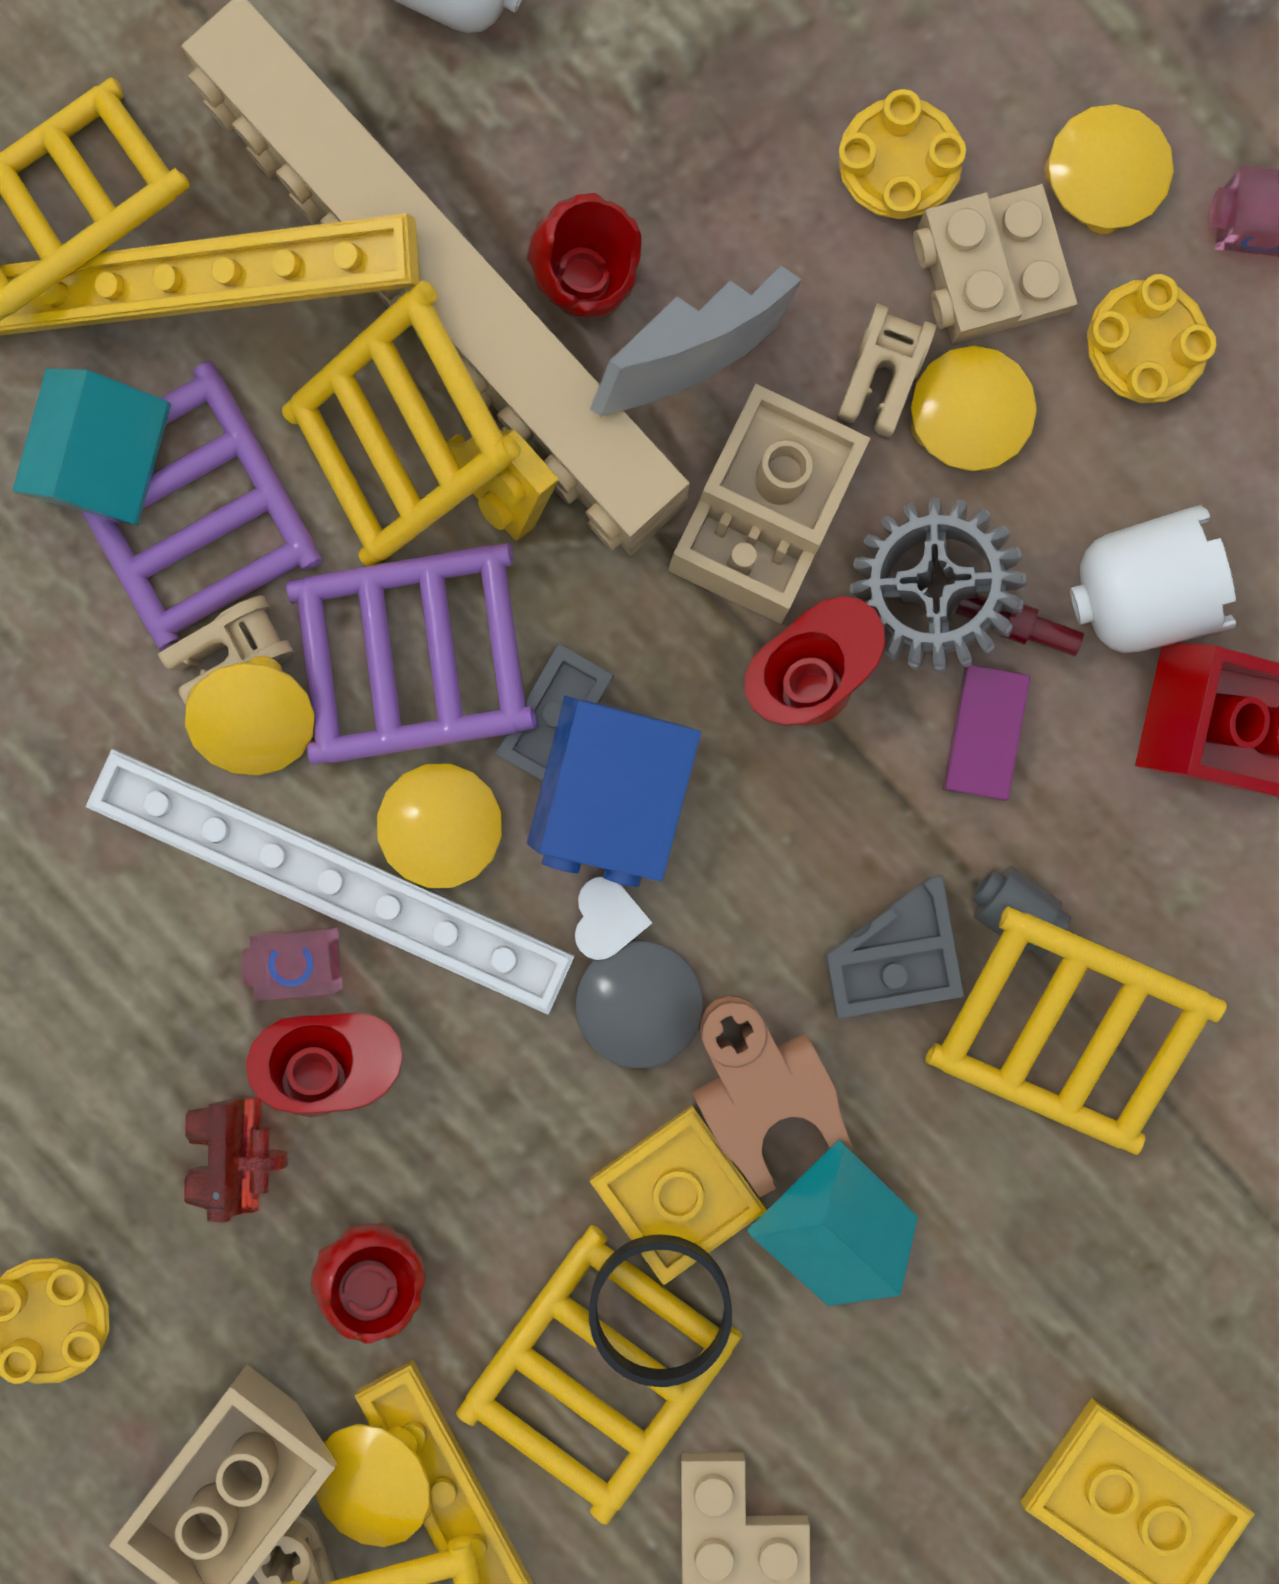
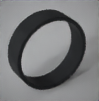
(652, 1376)

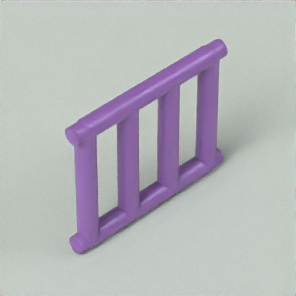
(267, 496)
(370, 585)

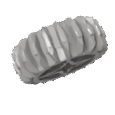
(935, 530)

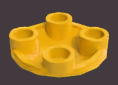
(901, 156)
(1110, 167)
(1149, 340)
(973, 408)
(249, 717)
(439, 825)
(50, 1321)
(377, 1486)

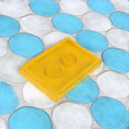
(1135, 1503)

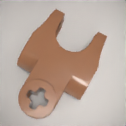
(760, 1087)

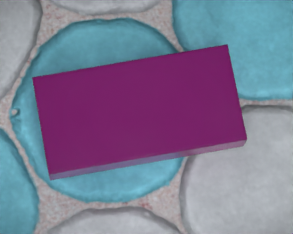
(986, 732)

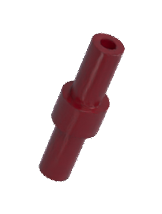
(1030, 627)

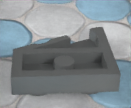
(898, 956)

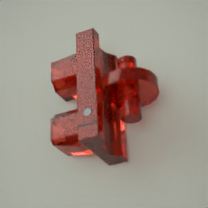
(236, 1158)

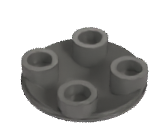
(639, 1005)

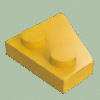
(516, 494)

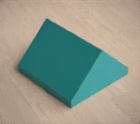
(92, 445)
(840, 1231)

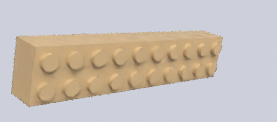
(516, 362)

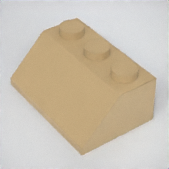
(229, 1490)

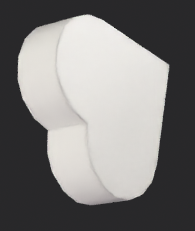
(608, 919)

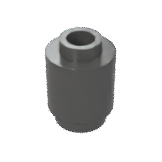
(1018, 892)

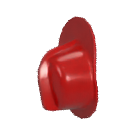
(816, 663)
(324, 1063)

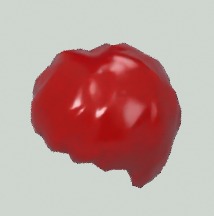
(586, 255)
(368, 1282)

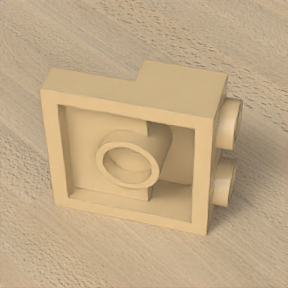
(993, 263)

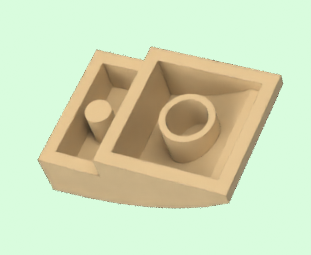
(768, 504)

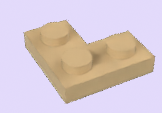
(726, 1544)

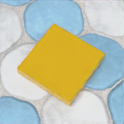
(678, 1187)

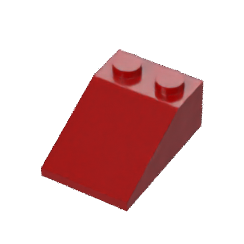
(1213, 718)

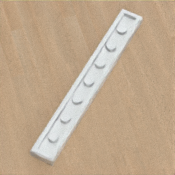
(330, 881)

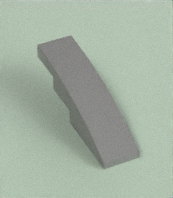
(692, 345)

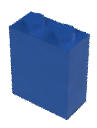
(612, 792)

